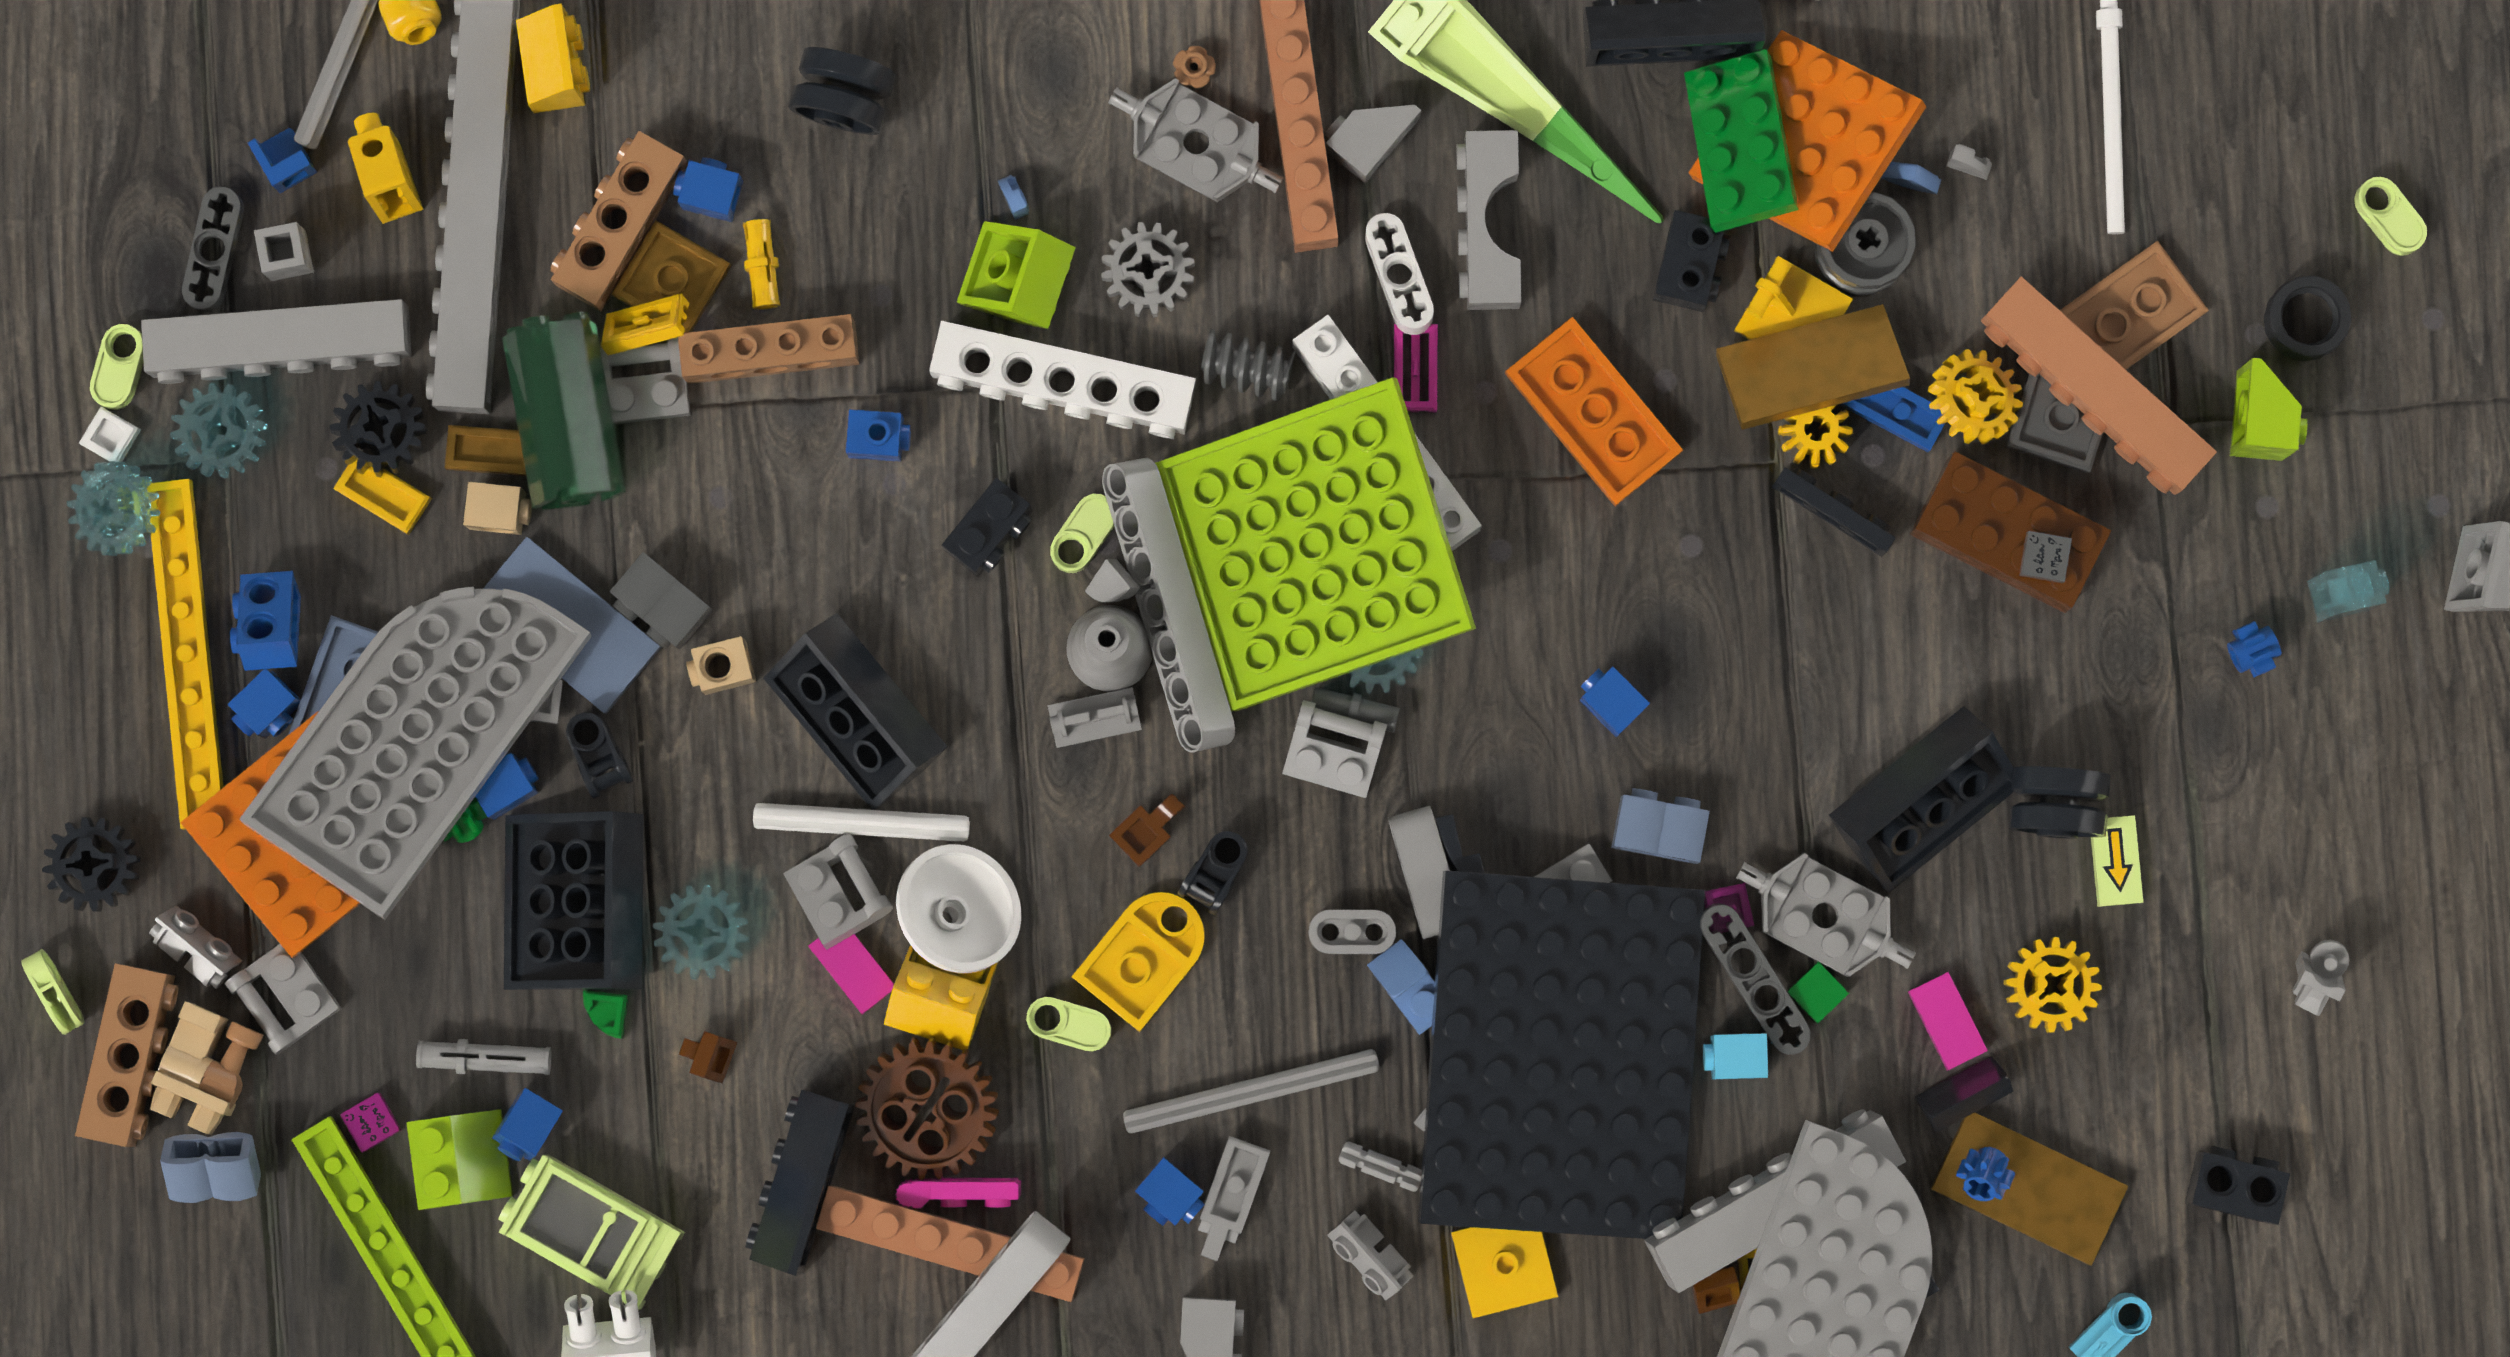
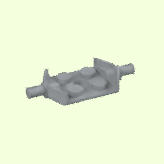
(1174, 113)
(1861, 915)

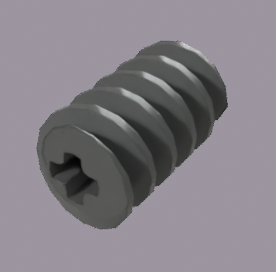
(1246, 366)

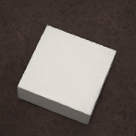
(109, 436)

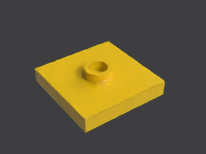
(1503, 1268)

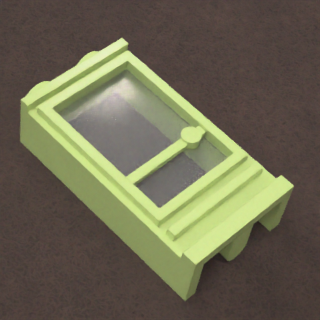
(588, 1229)

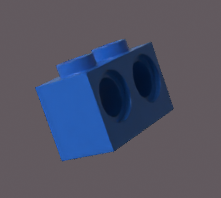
(266, 621)

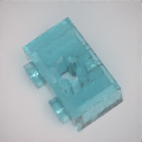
(2348, 590)

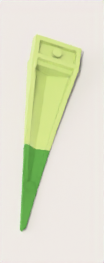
(1468, 57)

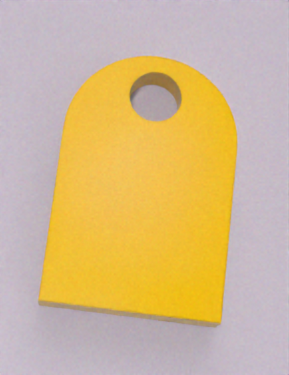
(1141, 960)

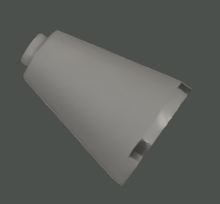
(1112, 666)

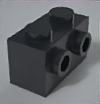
(1690, 262)
(988, 527)

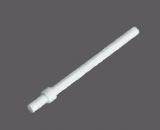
(2109, 21)

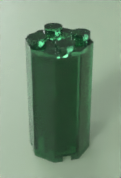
(563, 411)

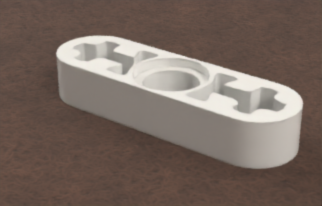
(1377, 249)

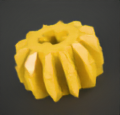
(1824, 444)

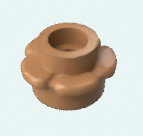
(1196, 78)

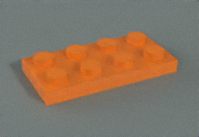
(1593, 411)

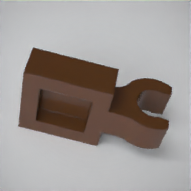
(1143, 832)

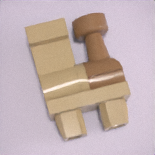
(193, 1075)

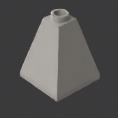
(2481, 569)

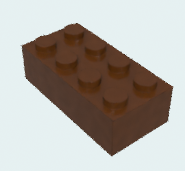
(1986, 521)

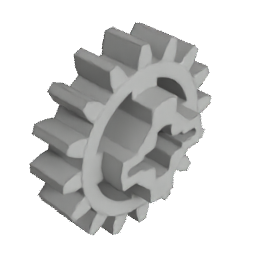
(1127, 272)

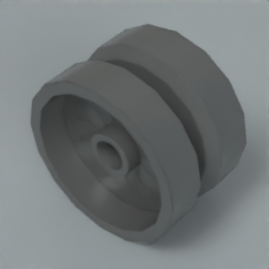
(1890, 250)

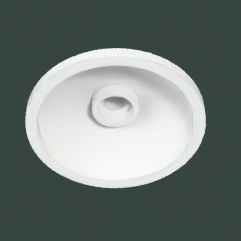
(975, 895)

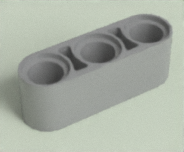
(1421, 863)

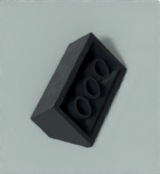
(1671, 31)
(854, 711)
(1925, 799)
(800, 1183)

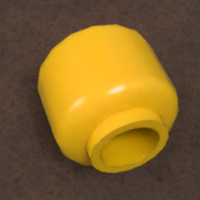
(411, 19)

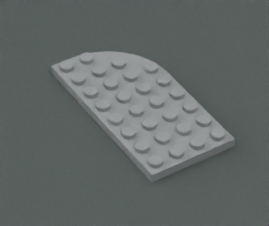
(413, 738)
(1837, 1260)

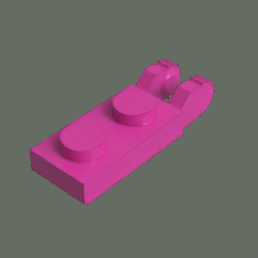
(956, 1191)

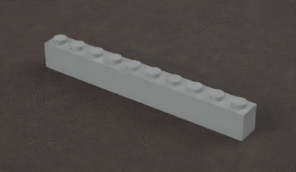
(474, 206)

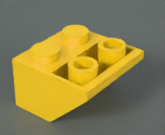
(551, 60)
(937, 1001)

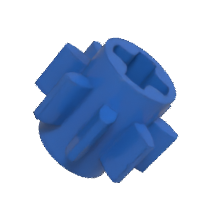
(2254, 649)
(1985, 1174)

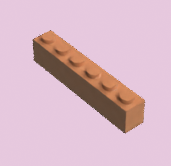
(1299, 124)
(2098, 387)
(933, 1238)

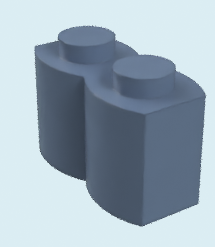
(1660, 827)
(210, 1167)

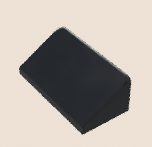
(1964, 1093)

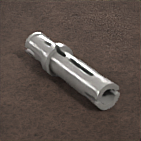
(431, 1056)

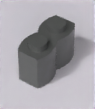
(660, 601)

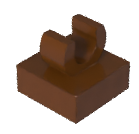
(709, 1056)
(1717, 1290)

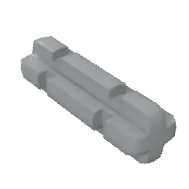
(1380, 1166)

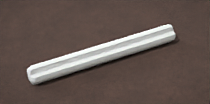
(861, 822)

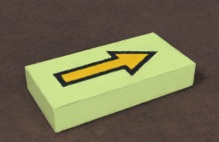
(2117, 863)

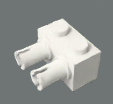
(617, 1338)

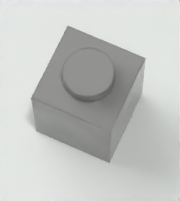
(283, 251)

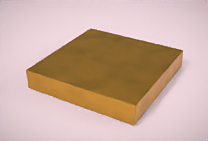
(672, 266)

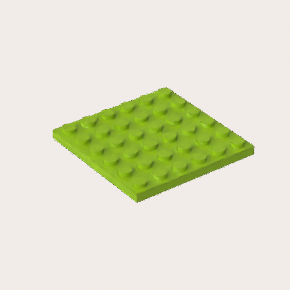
(1315, 545)

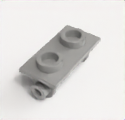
(1094, 717)
(180, 932)
(1355, 1242)

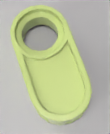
(2398, 224)
(116, 377)
(1087, 524)
(52, 991)
(1077, 1027)

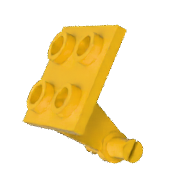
(1789, 300)

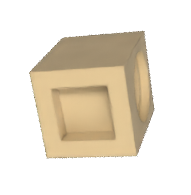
(496, 508)
(741, 667)

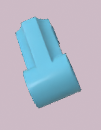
(2106, 1335)

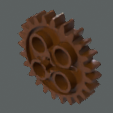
(895, 1086)

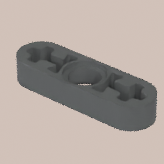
(229, 220)

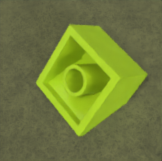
(1016, 274)
(2265, 415)
(458, 1160)

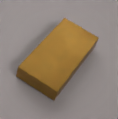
(484, 450)

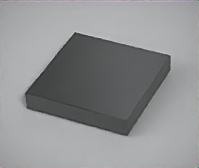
(2052, 429)

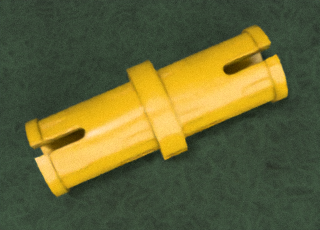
(761, 264)

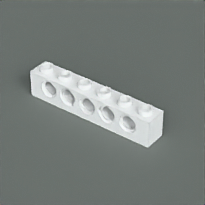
(958, 342)
(1341, 372)

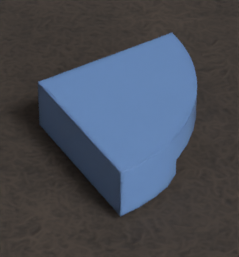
(1912, 177)
(1014, 197)

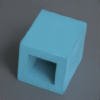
(1736, 1056)

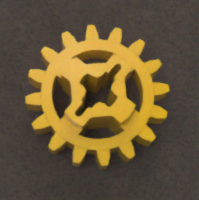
(1975, 396)
(2066, 1000)

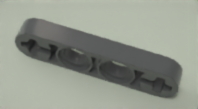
(1758, 976)

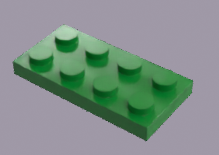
(1741, 141)

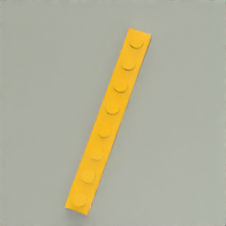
(185, 646)

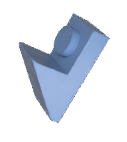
(1406, 983)

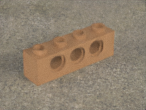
(597, 282)
(768, 349)
(97, 1116)

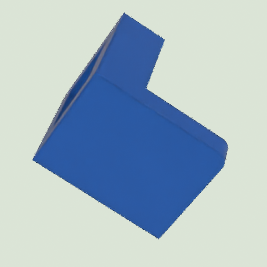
(283, 160)

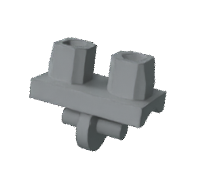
(2320, 975)

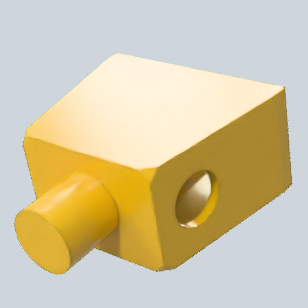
(383, 169)

